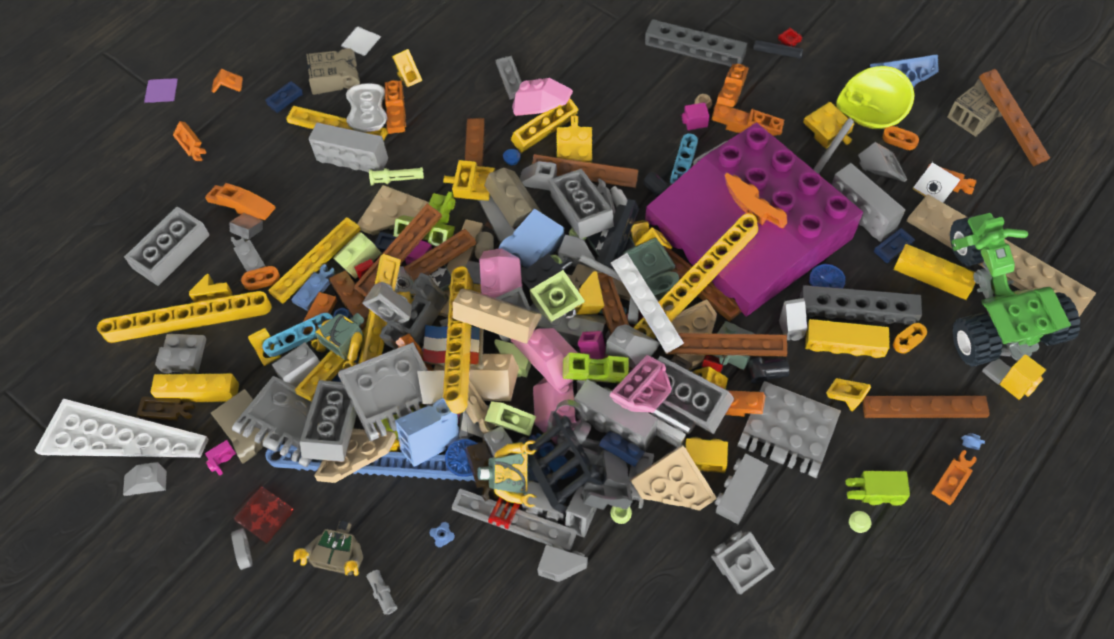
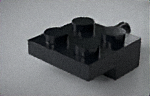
(543, 270)

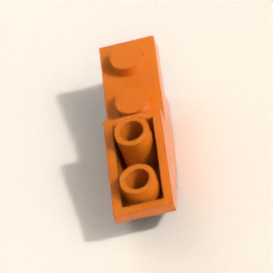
(733, 85)
(395, 107)
(739, 120)
(241, 200)
(748, 200)
(746, 402)

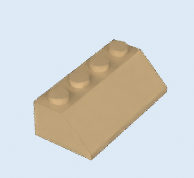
(495, 315)
(496, 379)

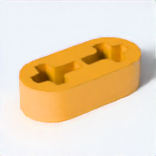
(907, 335)

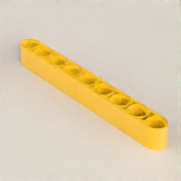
(706, 275)
(184, 316)
(457, 348)

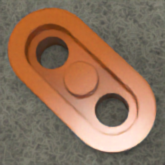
(900, 138)
(261, 278)

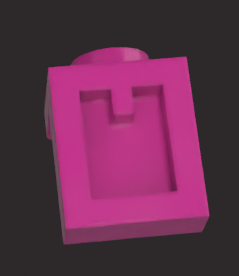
(219, 454)

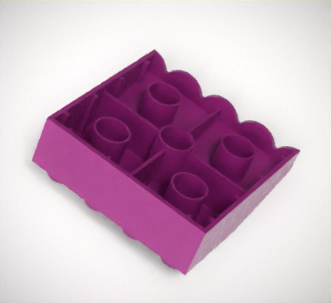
(701, 210)

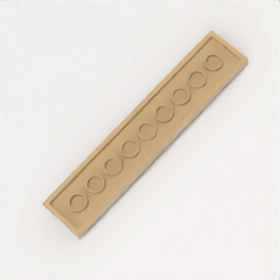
(1029, 272)

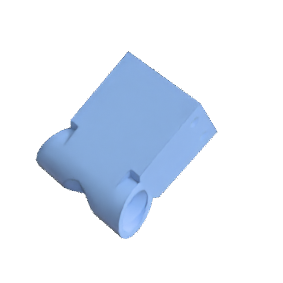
(534, 238)
(427, 432)

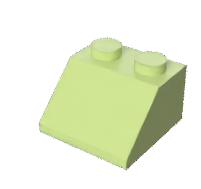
(356, 252)
(556, 296)

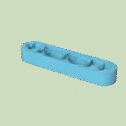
(684, 162)
(297, 331)

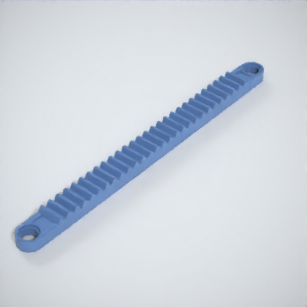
(390, 464)

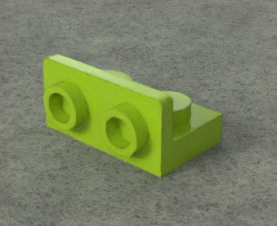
(443, 204)

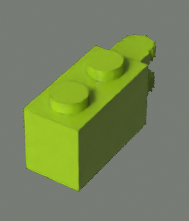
(880, 487)

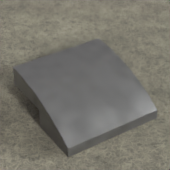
(674, 418)

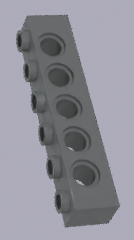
(695, 43)
(850, 299)

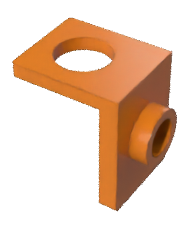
(227, 79)

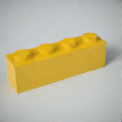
(543, 125)
(935, 271)
(847, 338)
(195, 387)

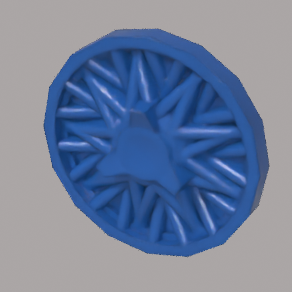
(827, 276)
(457, 459)

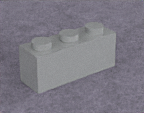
(740, 488)

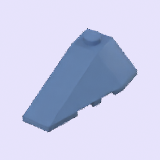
(915, 69)

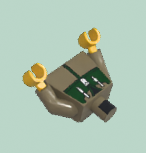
(333, 551)

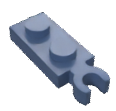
(316, 283)

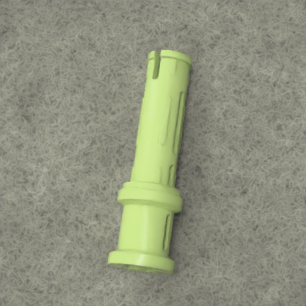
(386, 176)

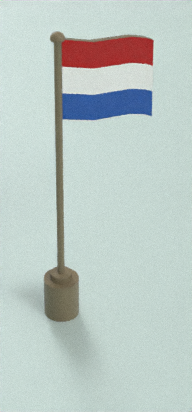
(436, 337)

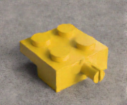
(826, 124)
(574, 142)
(470, 181)

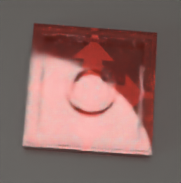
(264, 514)

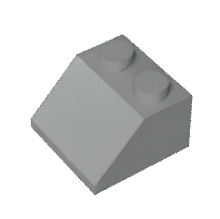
(388, 304)
(296, 365)

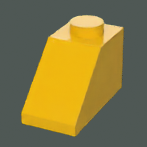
(592, 296)

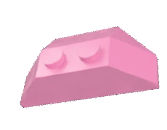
(539, 96)
(499, 272)
(546, 352)
(643, 387)
(546, 400)

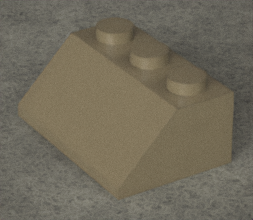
(510, 196)

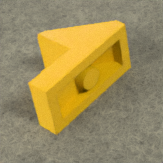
(406, 68)
(206, 290)
(848, 391)

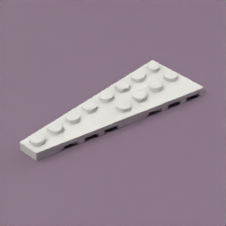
(100, 432)

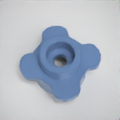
(972, 441)
(442, 540)

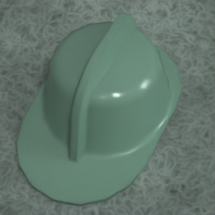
(662, 283)

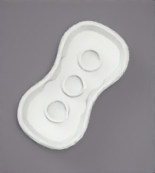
(366, 107)

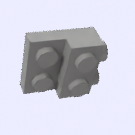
(181, 353)
(742, 561)

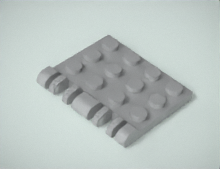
(385, 388)
(280, 414)
(791, 426)

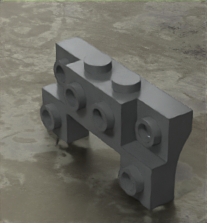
(424, 311)
(614, 476)

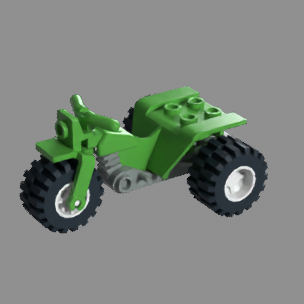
(1017, 316)

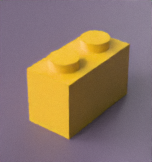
(1023, 377)
(708, 454)

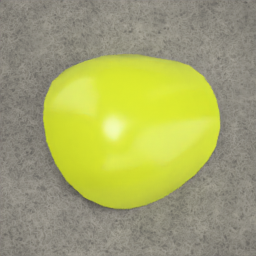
(877, 97)

